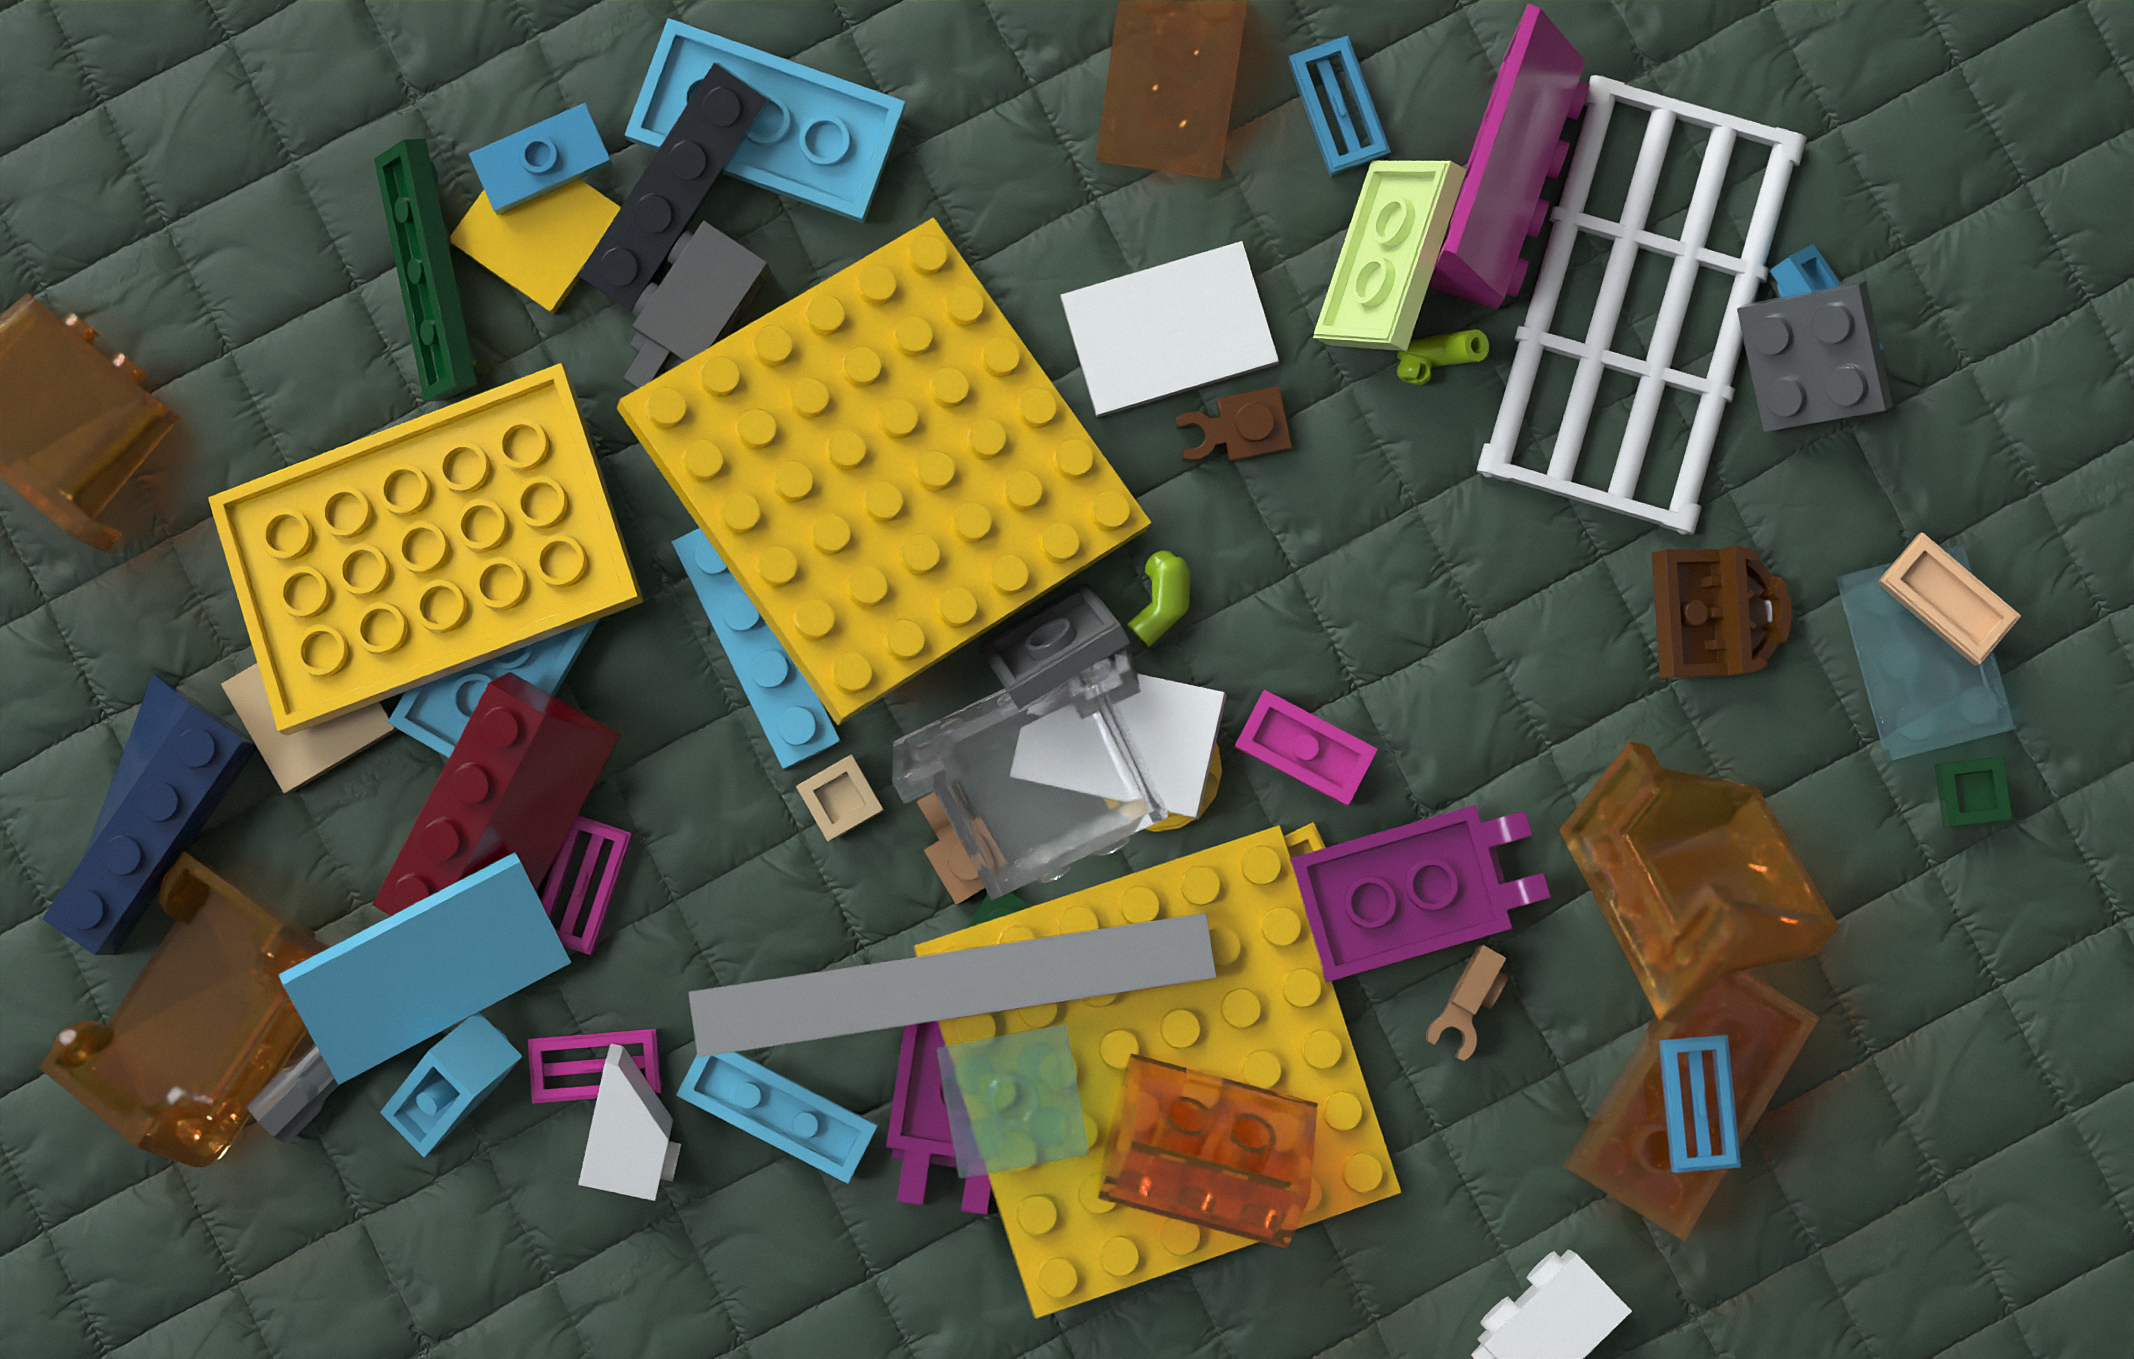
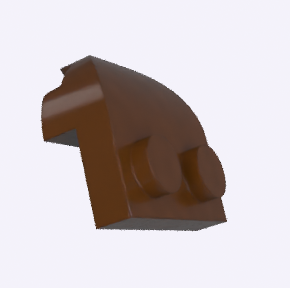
(1717, 612)

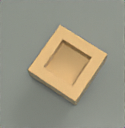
(840, 798)

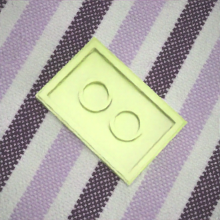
(1389, 254)

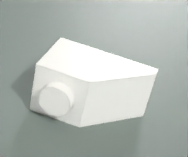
(628, 1133)

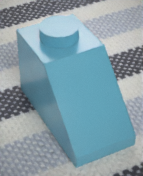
(450, 1083)

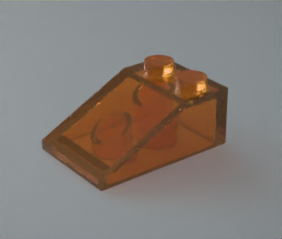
(1171, 84)

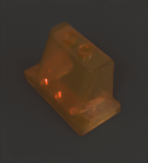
(71, 419)
(1692, 878)

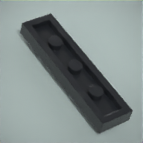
(674, 185)

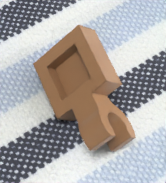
(948, 853)
(1478, 985)

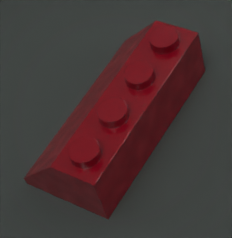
(504, 790)

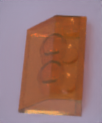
(1209, 1151)

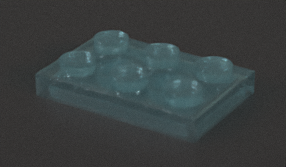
(1916, 681)

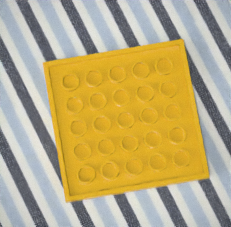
(883, 468)
(1256, 1023)

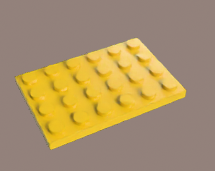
(424, 549)

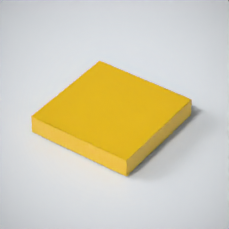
(539, 242)

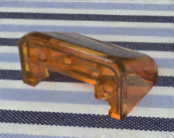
(197, 1024)

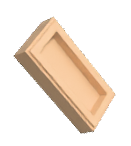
(1948, 599)

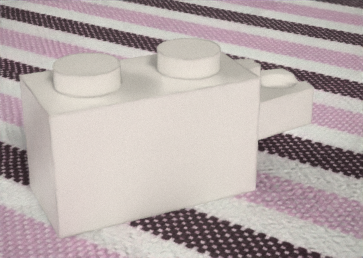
(1556, 1317)

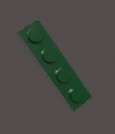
(425, 270)

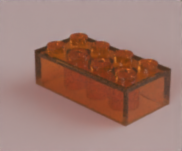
(1627, 1139)

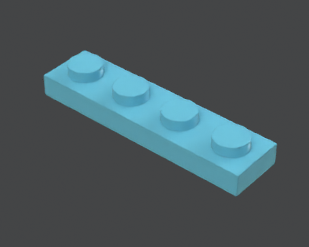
(774, 685)

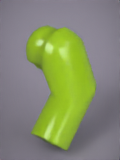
(1439, 351)
(1169, 597)

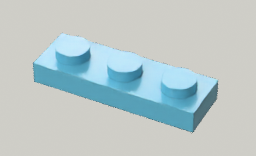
(779, 1112)

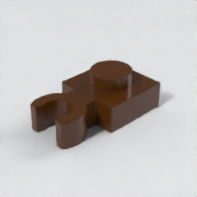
(1247, 425)

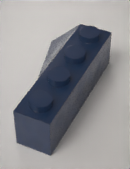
(158, 802)

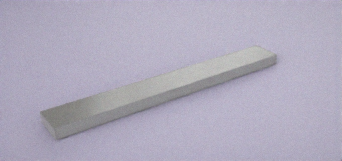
(951, 985)

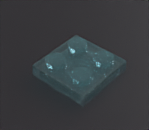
(1012, 1101)

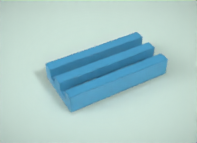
(1356, 156)
(1673, 1103)

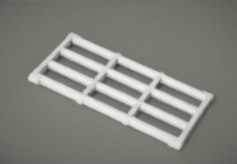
(1627, 238)

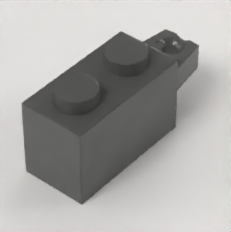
(696, 302)

